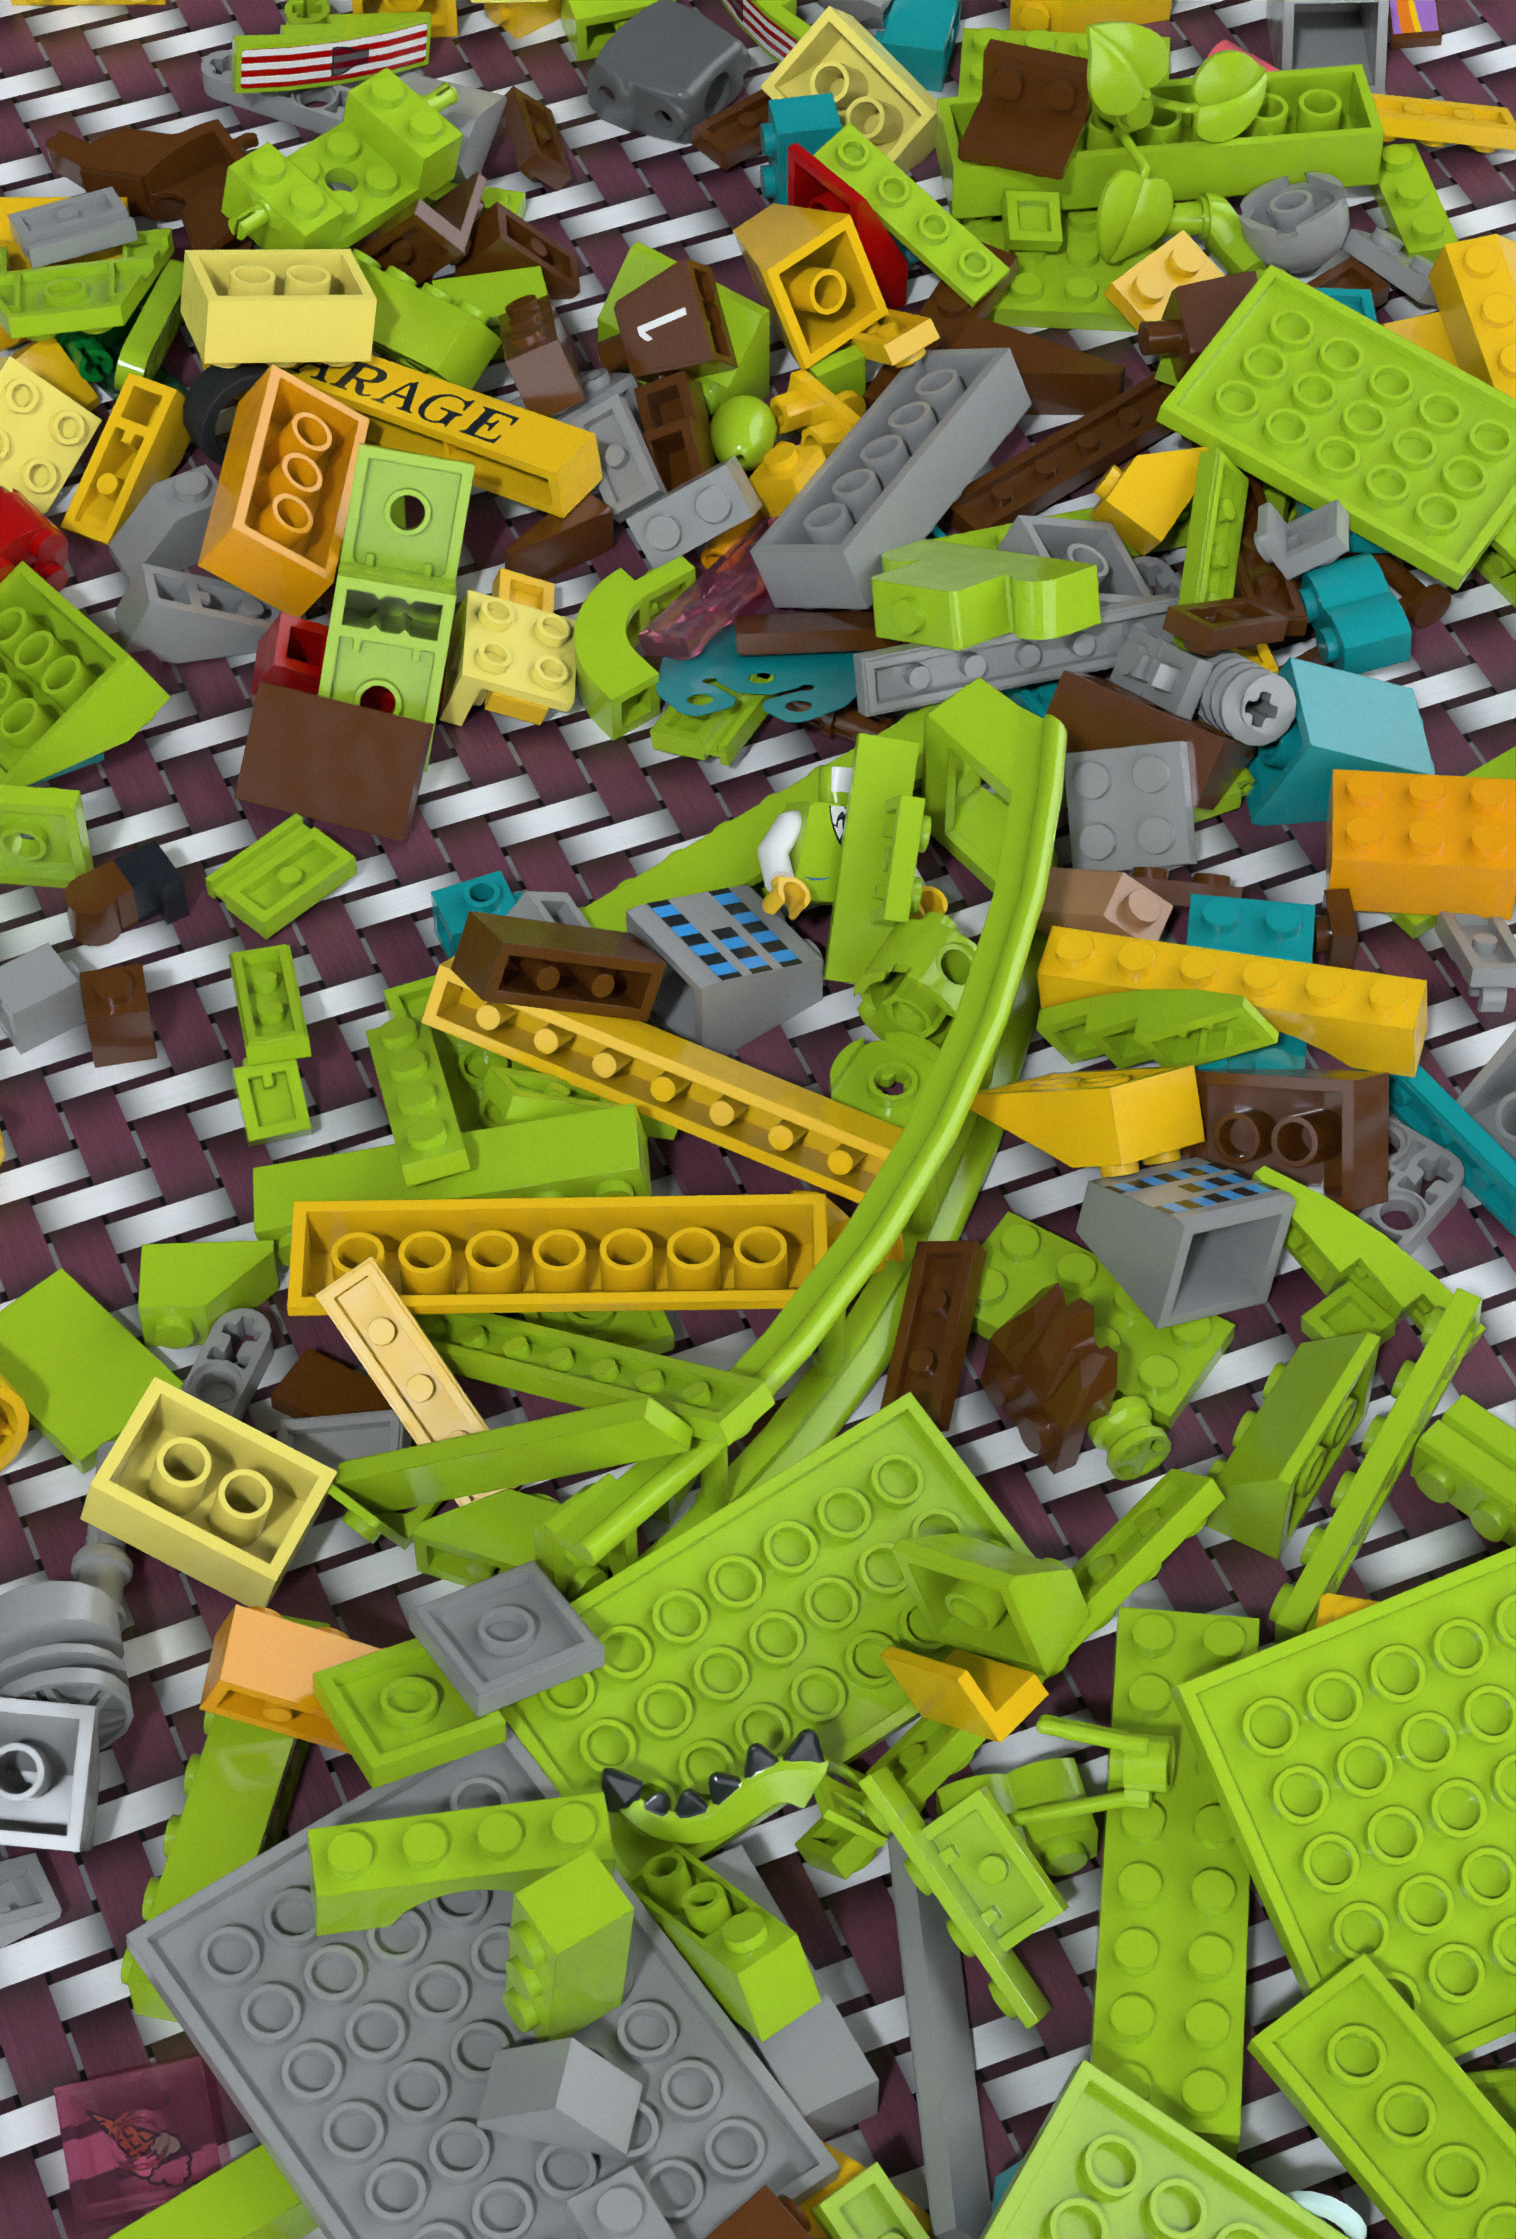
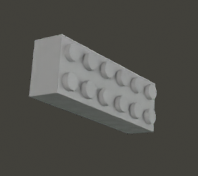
(891, 477)

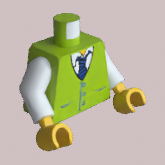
(804, 850)

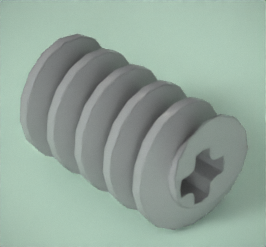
(1246, 700)

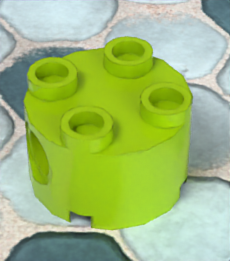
(916, 979)

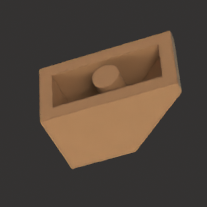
(1102, 904)

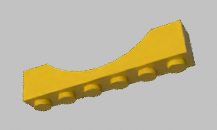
(1351, 1014)

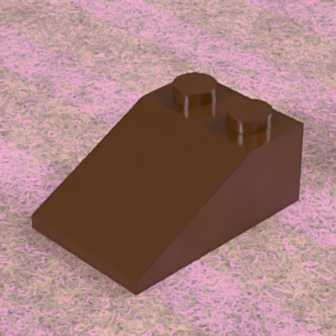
(1302, 1123)

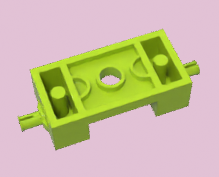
(384, 149)

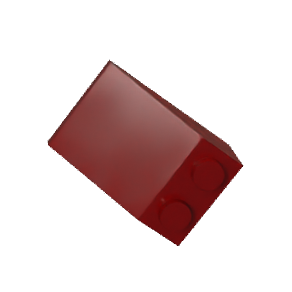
(819, 188)

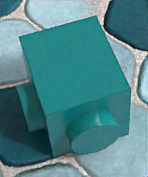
(452, 904)

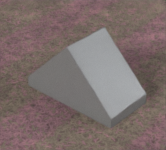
(561, 2097)

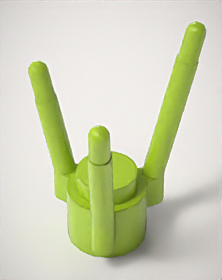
(1136, 1759)

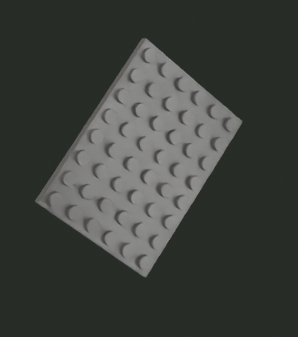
(378, 2043)

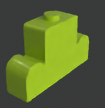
(972, 594)

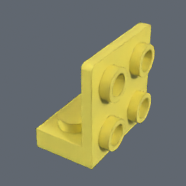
(39, 434)
(508, 652)

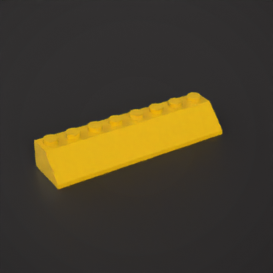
(564, 1251)

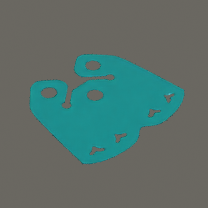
(828, 672)

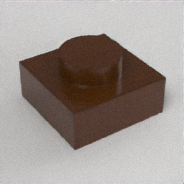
(1336, 929)

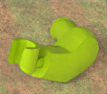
(1219, 230)

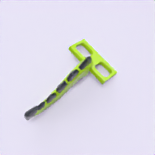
(743, 1798)

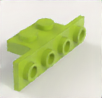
(914, 216)
(877, 855)
(980, 1878)

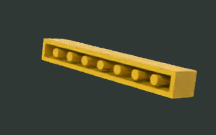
(677, 1085)

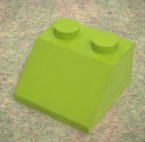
(993, 1599)

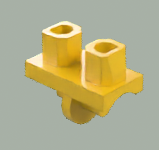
(816, 411)

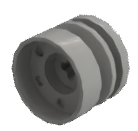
(66, 1648)

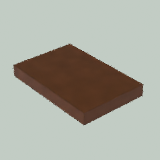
(333, 761)

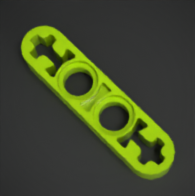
(154, 327)

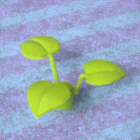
(1120, 70)

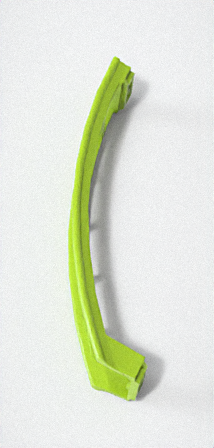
(926, 1179)

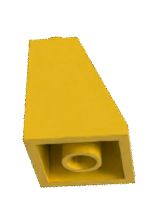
(810, 278)

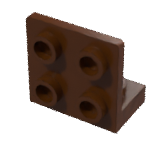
(1028, 110)
(425, 236)

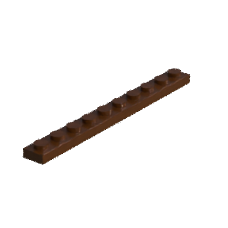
(1098, 438)

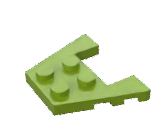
(81, 295)

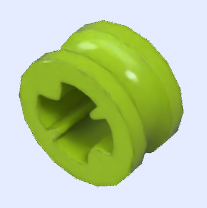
(307, 12)

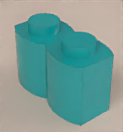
(1355, 615)

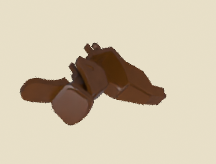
(162, 175)

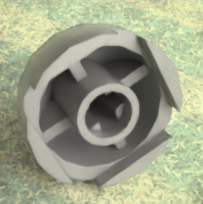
(1296, 223)

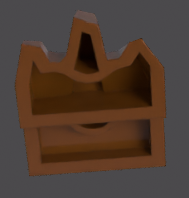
(1051, 1375)

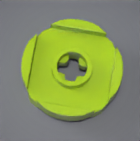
(864, 1067)

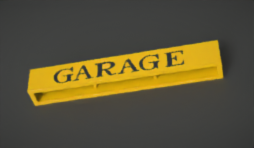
(512, 447)

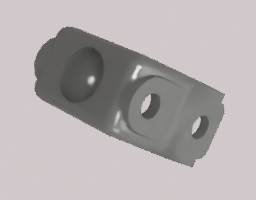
(666, 72)

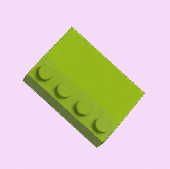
(62, 683)

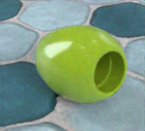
(744, 429)

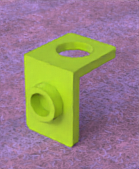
(371, 1525)

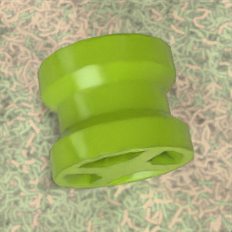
(1130, 1439)

